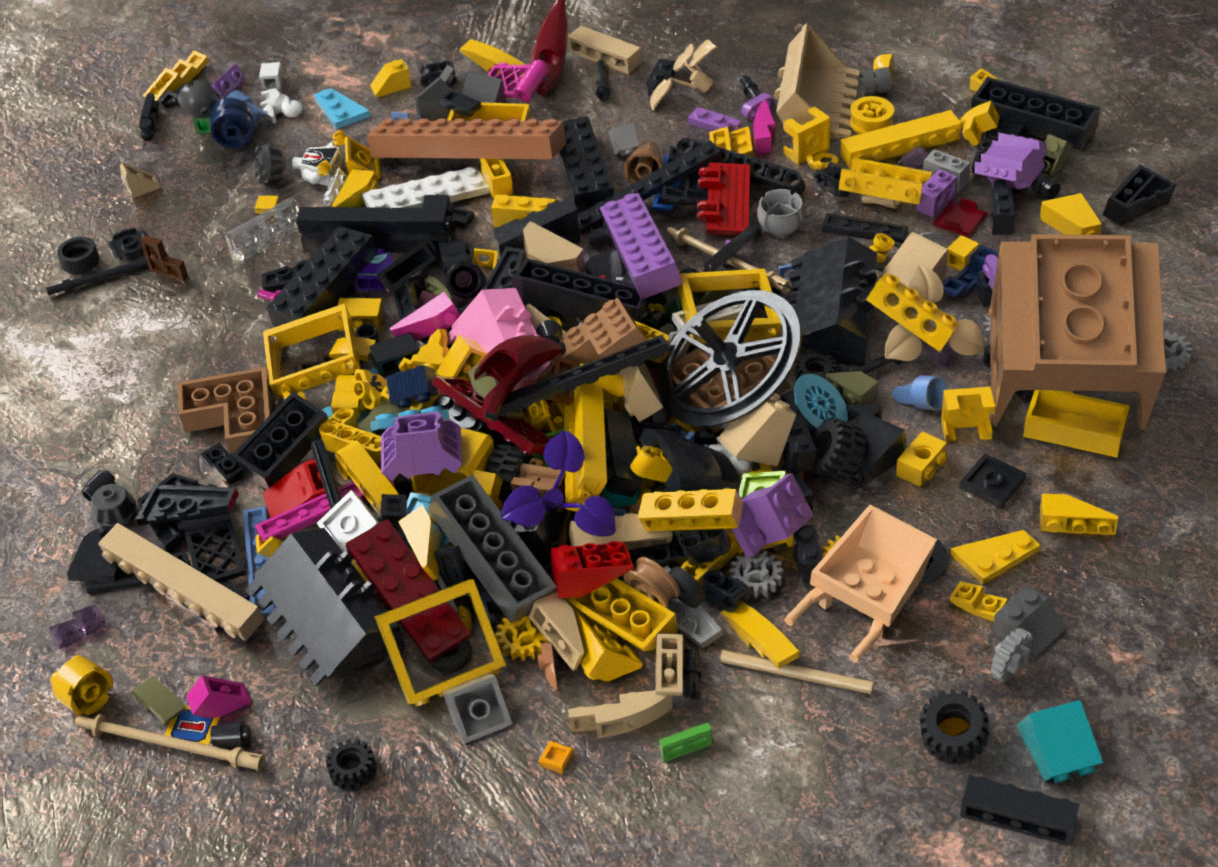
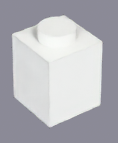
(271, 76)

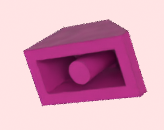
(216, 697)

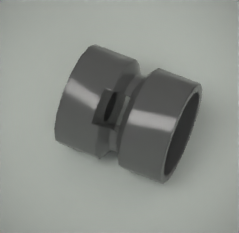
(882, 81)

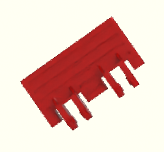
(726, 198)

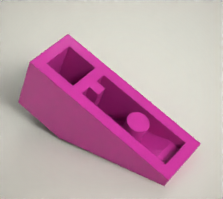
(427, 319)

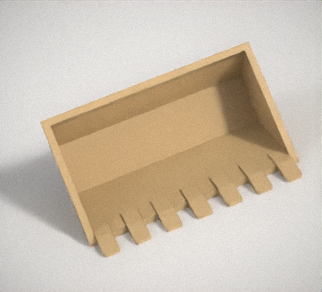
(816, 79)

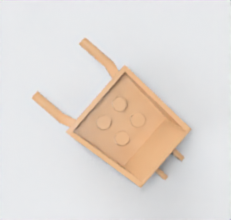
(870, 570)

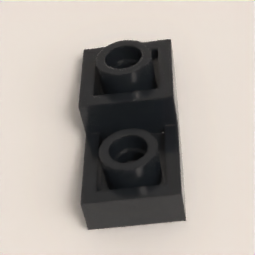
(221, 462)

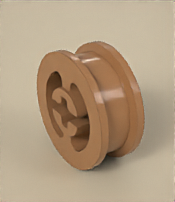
(653, 581)

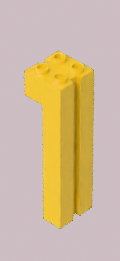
(586, 422)

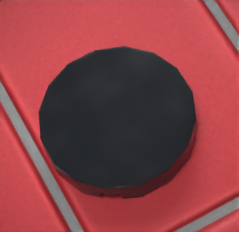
(127, 244)

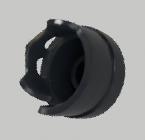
(470, 286)

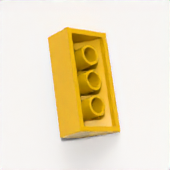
(627, 613)

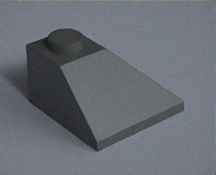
(428, 101)

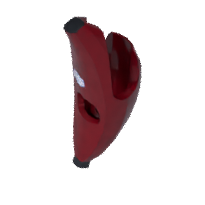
(510, 363)

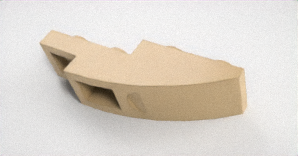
(632, 712)

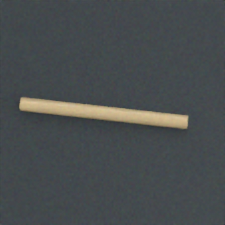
(797, 672)

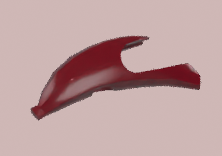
(552, 45)

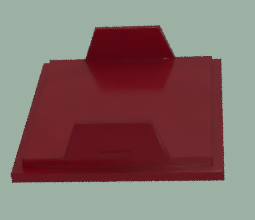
(961, 218)

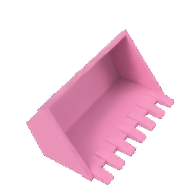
(495, 318)

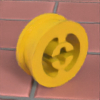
(871, 114)

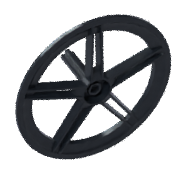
(727, 356)

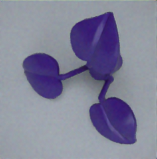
(527, 509)

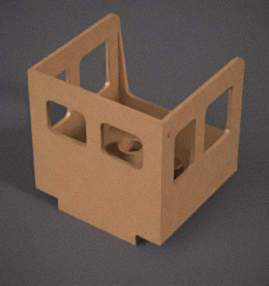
(1077, 318)

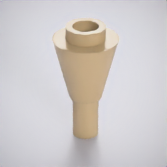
(880, 201)

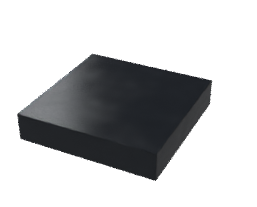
(992, 480)

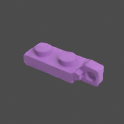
(712, 121)

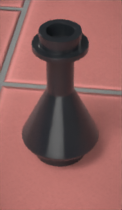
(551, 330)

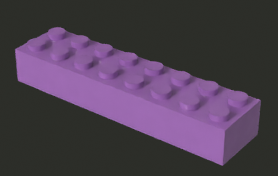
(640, 246)

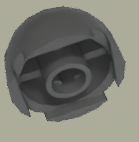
(197, 99)

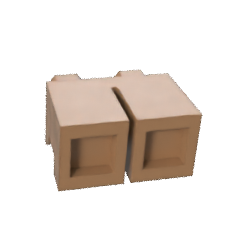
(538, 476)

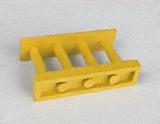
(884, 180)

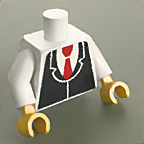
(321, 162)

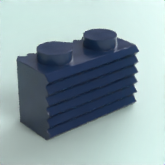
(411, 386)

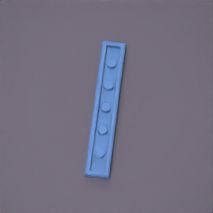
(254, 560)

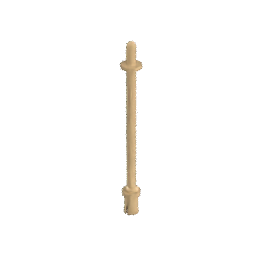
(683, 237)
(236, 757)

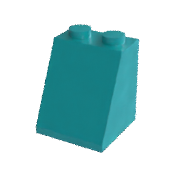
(1061, 742)

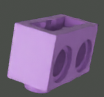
(937, 193)

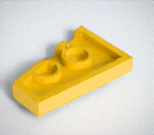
(995, 555)

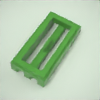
(685, 742)

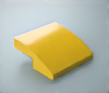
(737, 141)

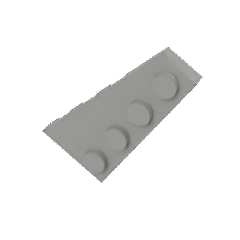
(695, 622)

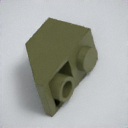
(1056, 155)
(854, 386)

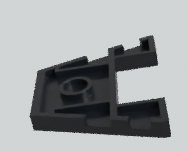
(692, 191)
(164, 532)

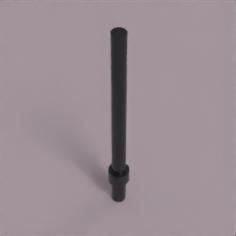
(68, 285)

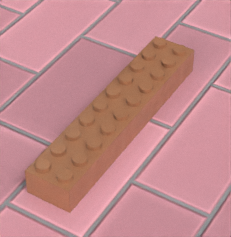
(467, 139)

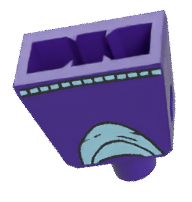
(367, 278)

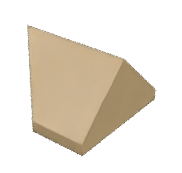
(138, 181)

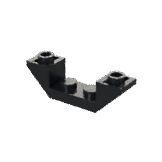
(407, 296)

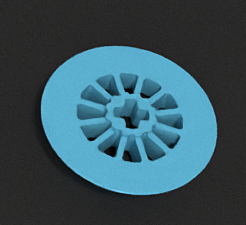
(818, 400)

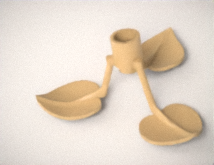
(698, 78)
(907, 346)

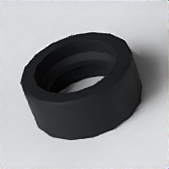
(74, 246)

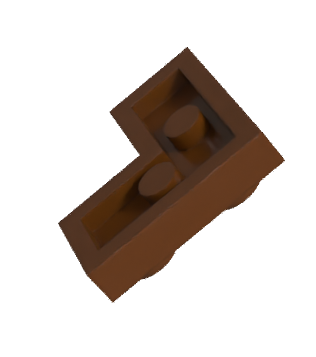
(160, 262)

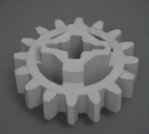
(1176, 351)
(756, 572)
(1011, 655)

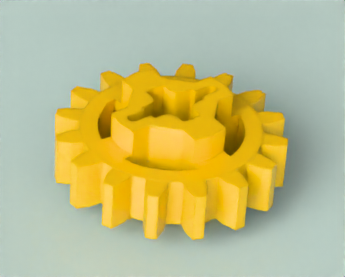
(522, 637)

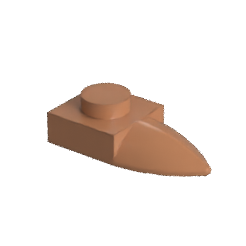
(546, 662)

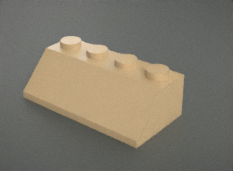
(640, 392)

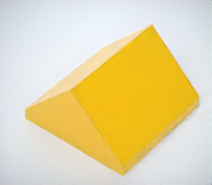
(359, 157)

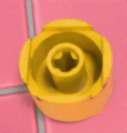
(81, 685)

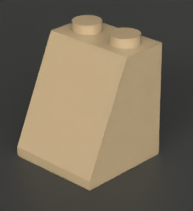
(917, 252)
(760, 434)

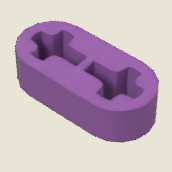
(750, 107)

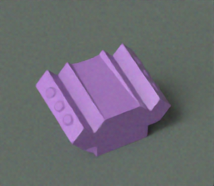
(1012, 160)
(420, 446)

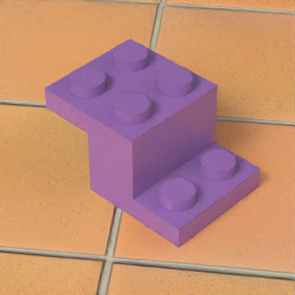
(771, 515)

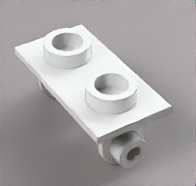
(334, 187)

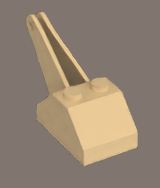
(552, 249)

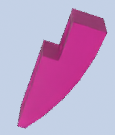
(763, 129)

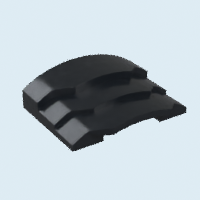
(692, 464)

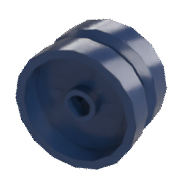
(231, 123)

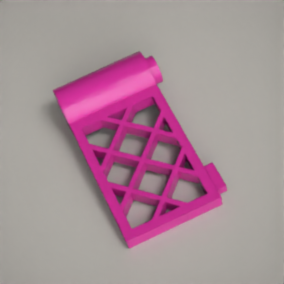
(526, 84)

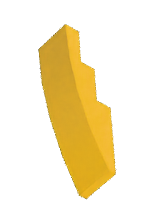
(487, 56)
(181, 73)
(761, 634)

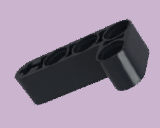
(703, 544)

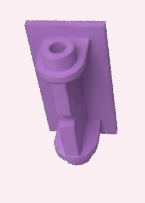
(228, 81)

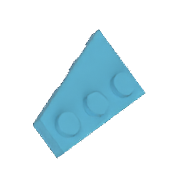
(340, 109)

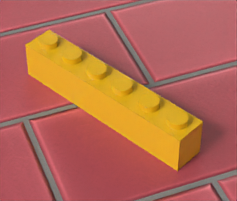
(901, 138)

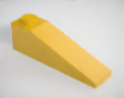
(602, 653)

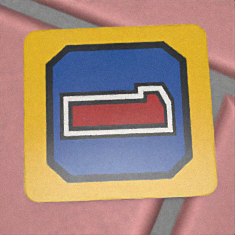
(191, 727)

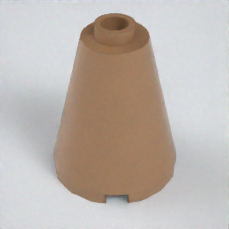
(642, 162)

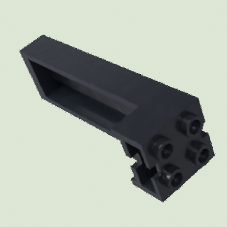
(392, 228)

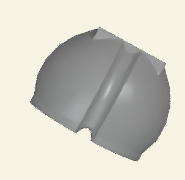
(780, 212)

